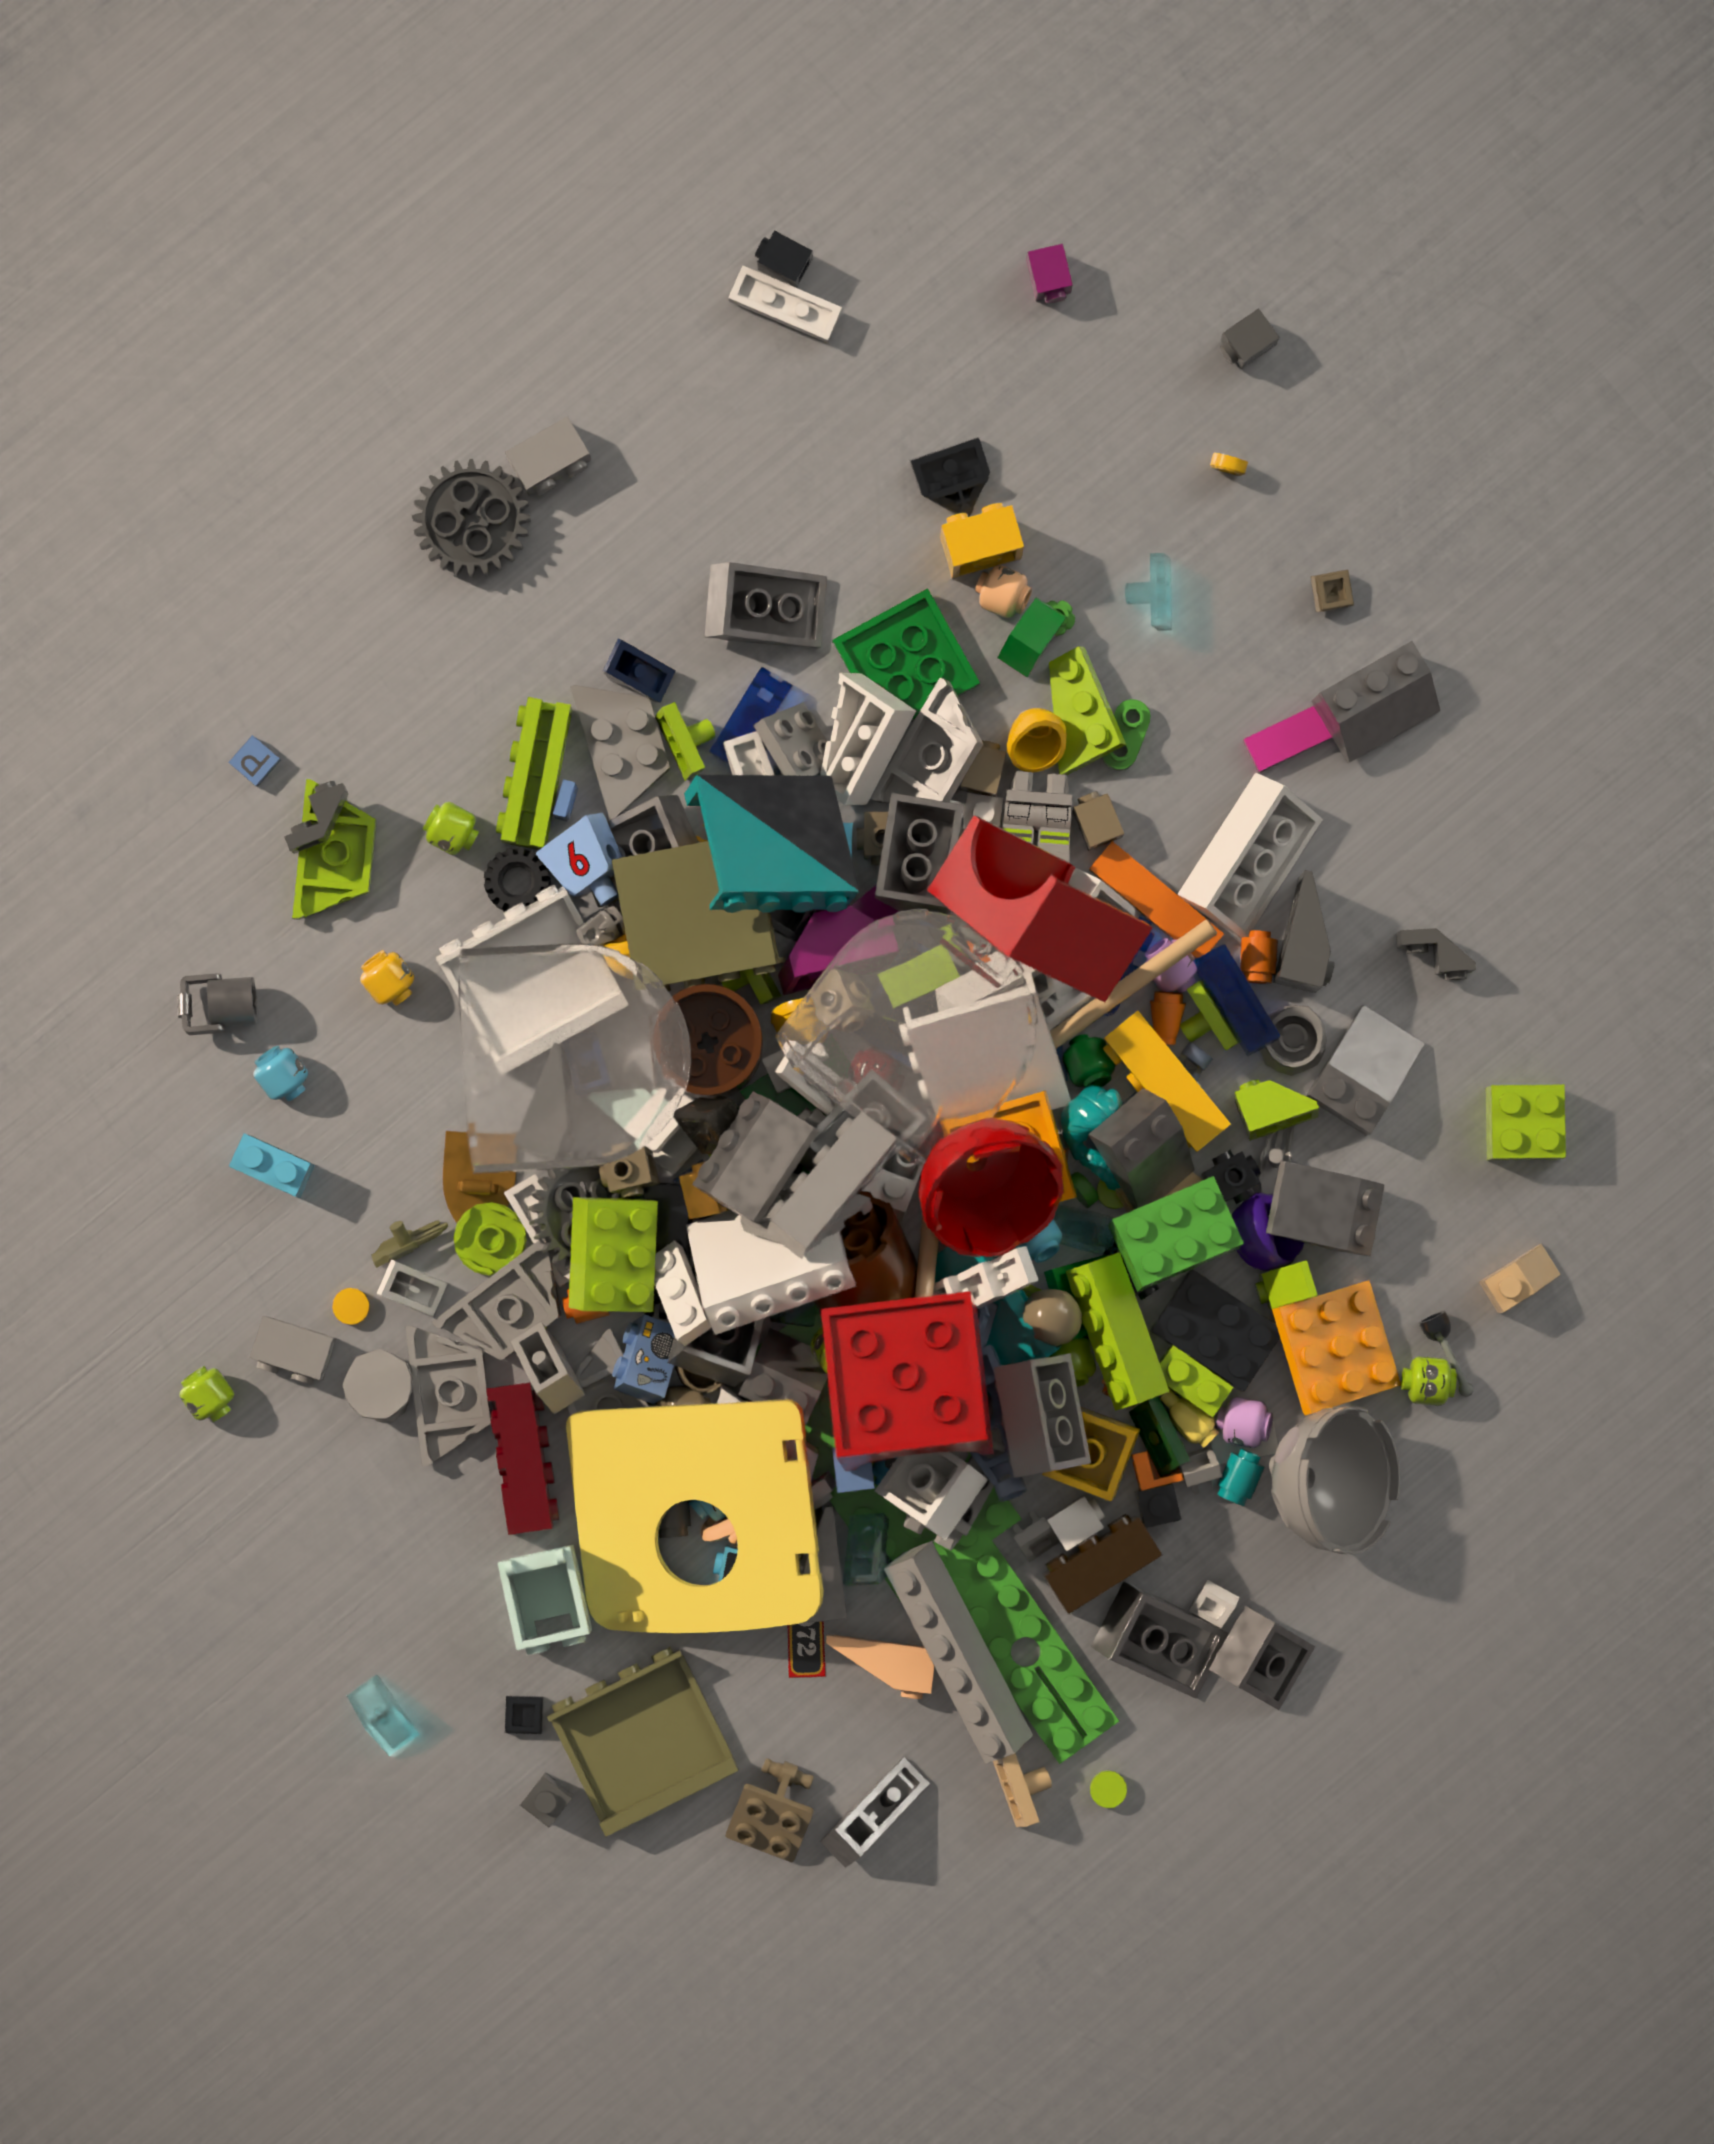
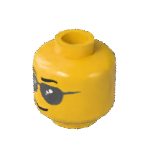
(387, 978)

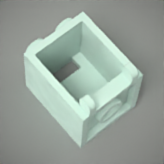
(542, 1588)

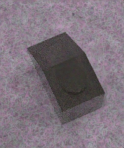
(706, 1120)

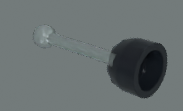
(1437, 1328)

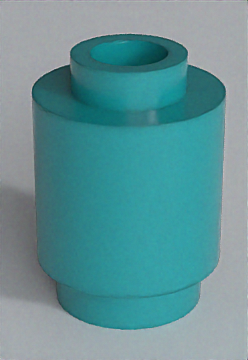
(1240, 1477)

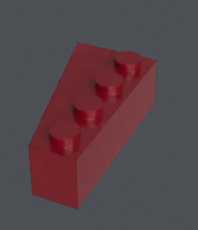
(522, 1458)

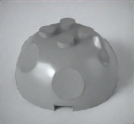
(1336, 1479)

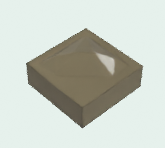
(1332, 590)

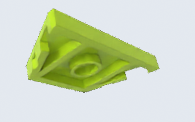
(336, 868)

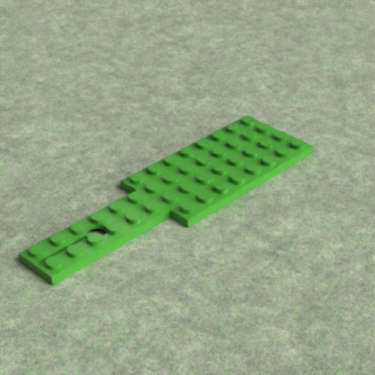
(991, 1593)

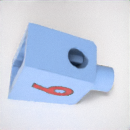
(584, 858)

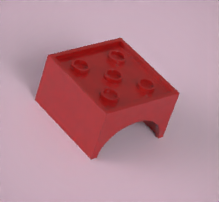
(1032, 915)
(906, 1378)

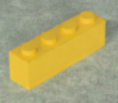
(1160, 1072)

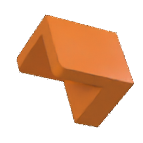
(1147, 1474)

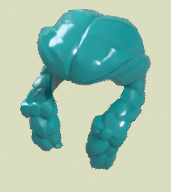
(1081, 1118)

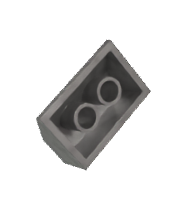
(1378, 702)
(914, 849)
(755, 1157)

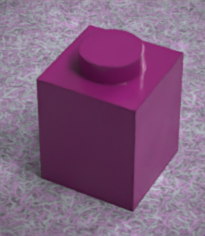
(1049, 273)

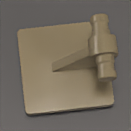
(769, 1819)

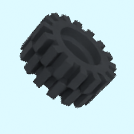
(504, 862)

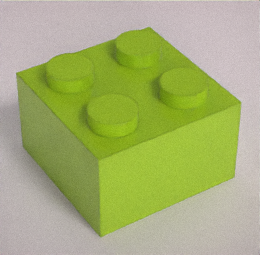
(1525, 1122)

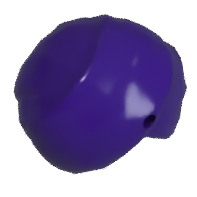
(1262, 1249)

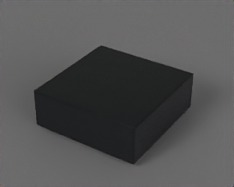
(524, 1714)

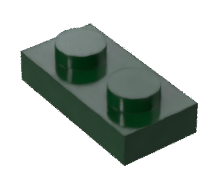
(1159, 1436)

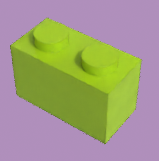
(1194, 1381)

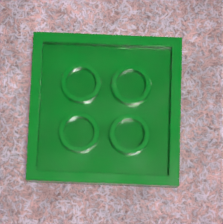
(908, 651)

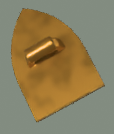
(461, 1186)

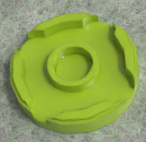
(489, 1237)

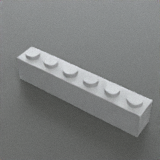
(958, 1652)

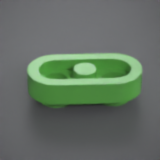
(1132, 733)

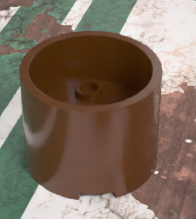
(739, 1049)
(876, 1257)

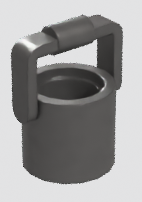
(229, 1003)

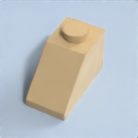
(1519, 1279)

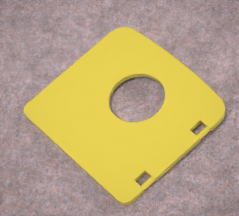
(731, 1455)

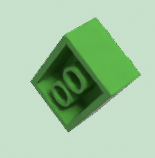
(1175, 1234)

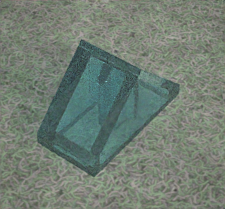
(382, 1715)

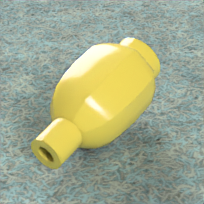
(1189, 1420)

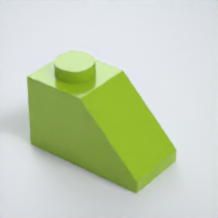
(1272, 1107)
(1286, 1285)

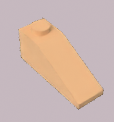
(896, 1664)

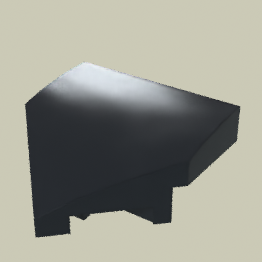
(953, 475)

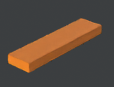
(1149, 896)

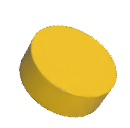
(1229, 464)
(351, 1306)

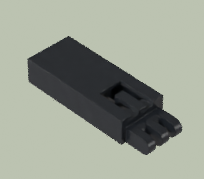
(671, 1225)

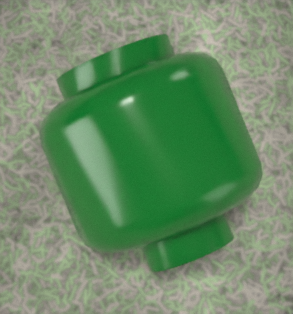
(1088, 1062)

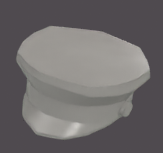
(1300, 1040)
(378, 1385)

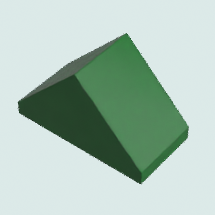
(1031, 637)

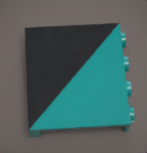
(775, 842)

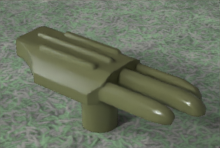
(405, 1241)

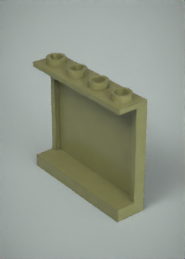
(671, 924)
(642, 1740)

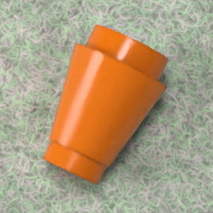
(1167, 1015)

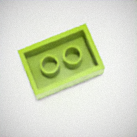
(613, 1254)

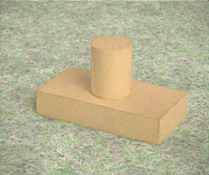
(1019, 1787)

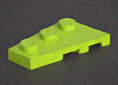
(1083, 709)

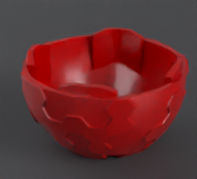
(995, 1200)

